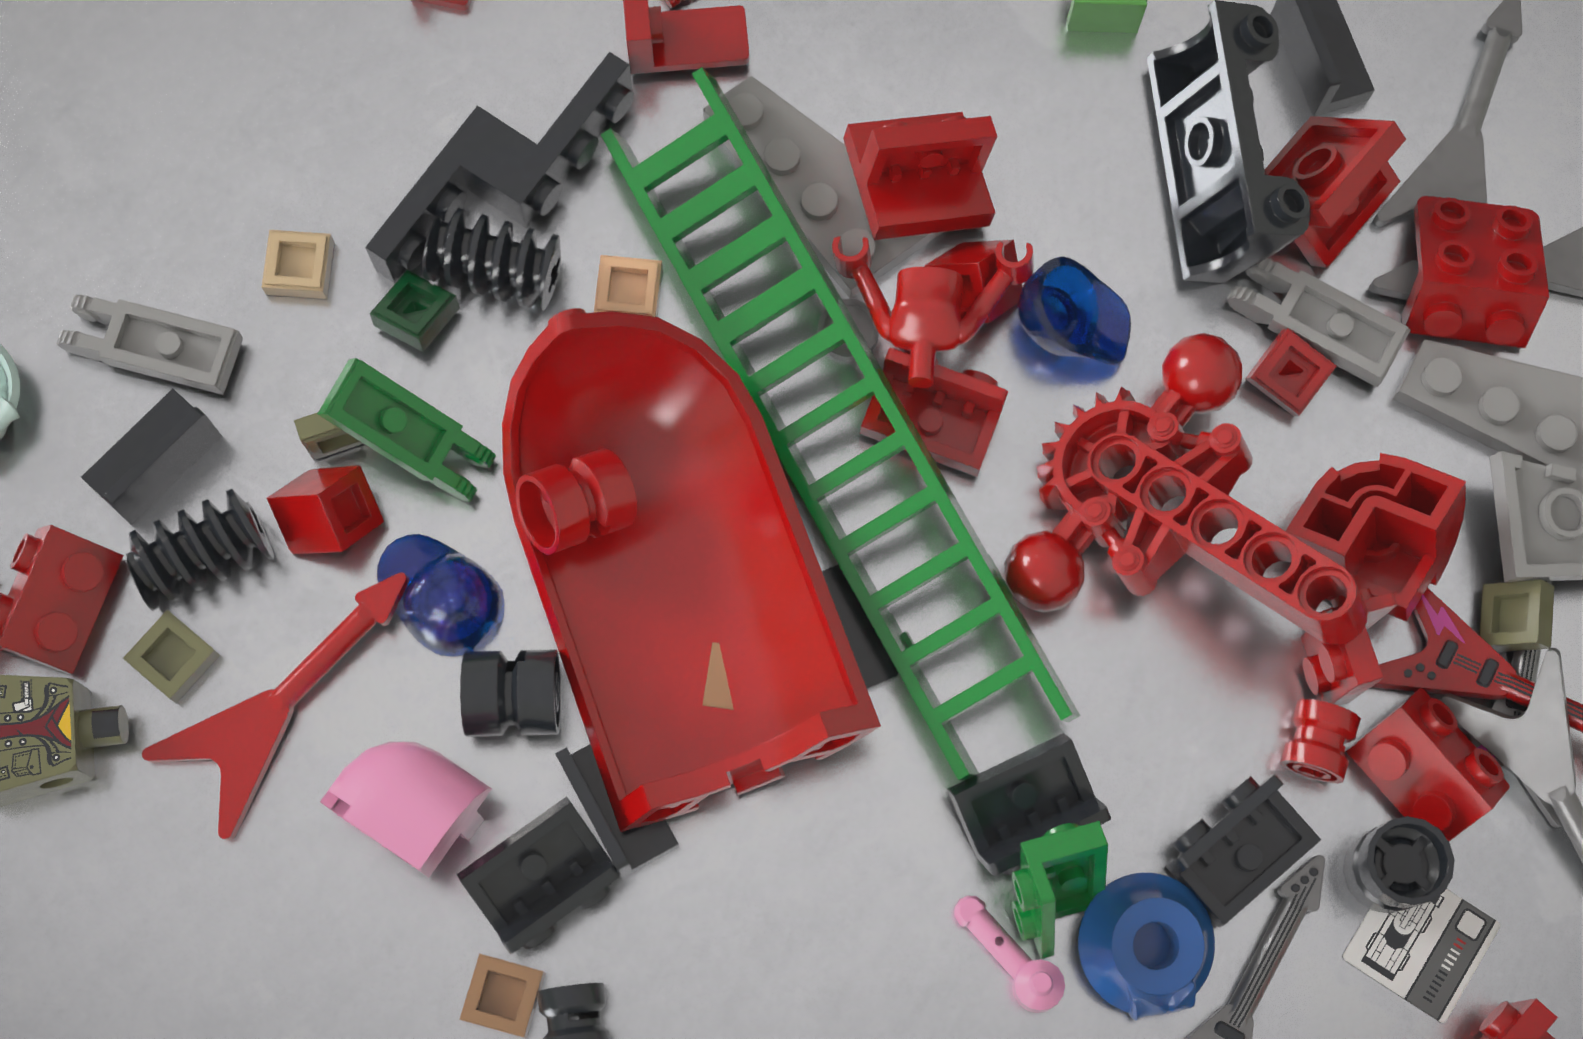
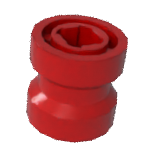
(1320, 741)

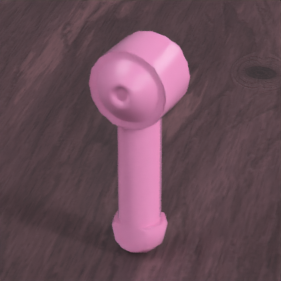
(1036, 983)

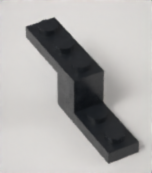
(502, 168)

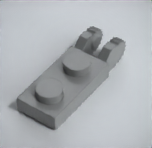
(1325, 318)
(155, 343)

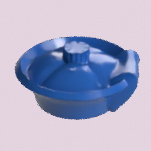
(1146, 945)

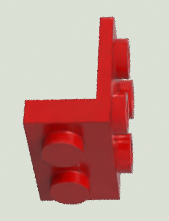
(1477, 272)

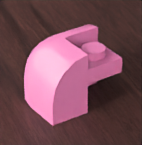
(409, 801)

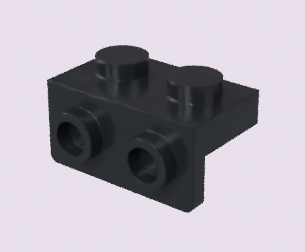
(1025, 801)
(1243, 849)
(540, 877)

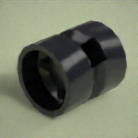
(510, 693)
(1399, 865)

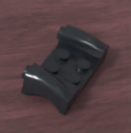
(1211, 148)

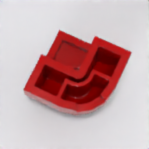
(1385, 525)

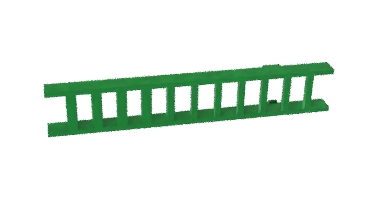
(761, 311)

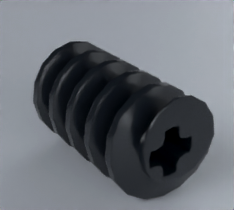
(492, 260)
(195, 548)

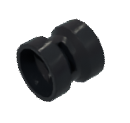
(574, 1000)

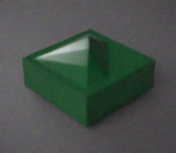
(414, 310)

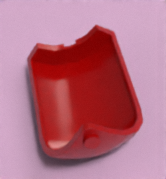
(703, 563)

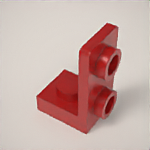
(684, 37)

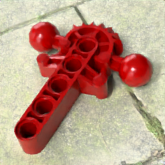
(1199, 378)

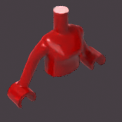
(928, 305)

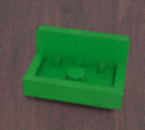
(1058, 879)

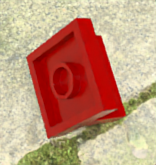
(922, 173)
(1344, 175)

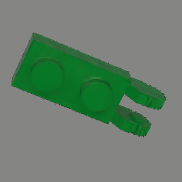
(402, 427)

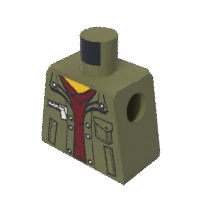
(51, 735)

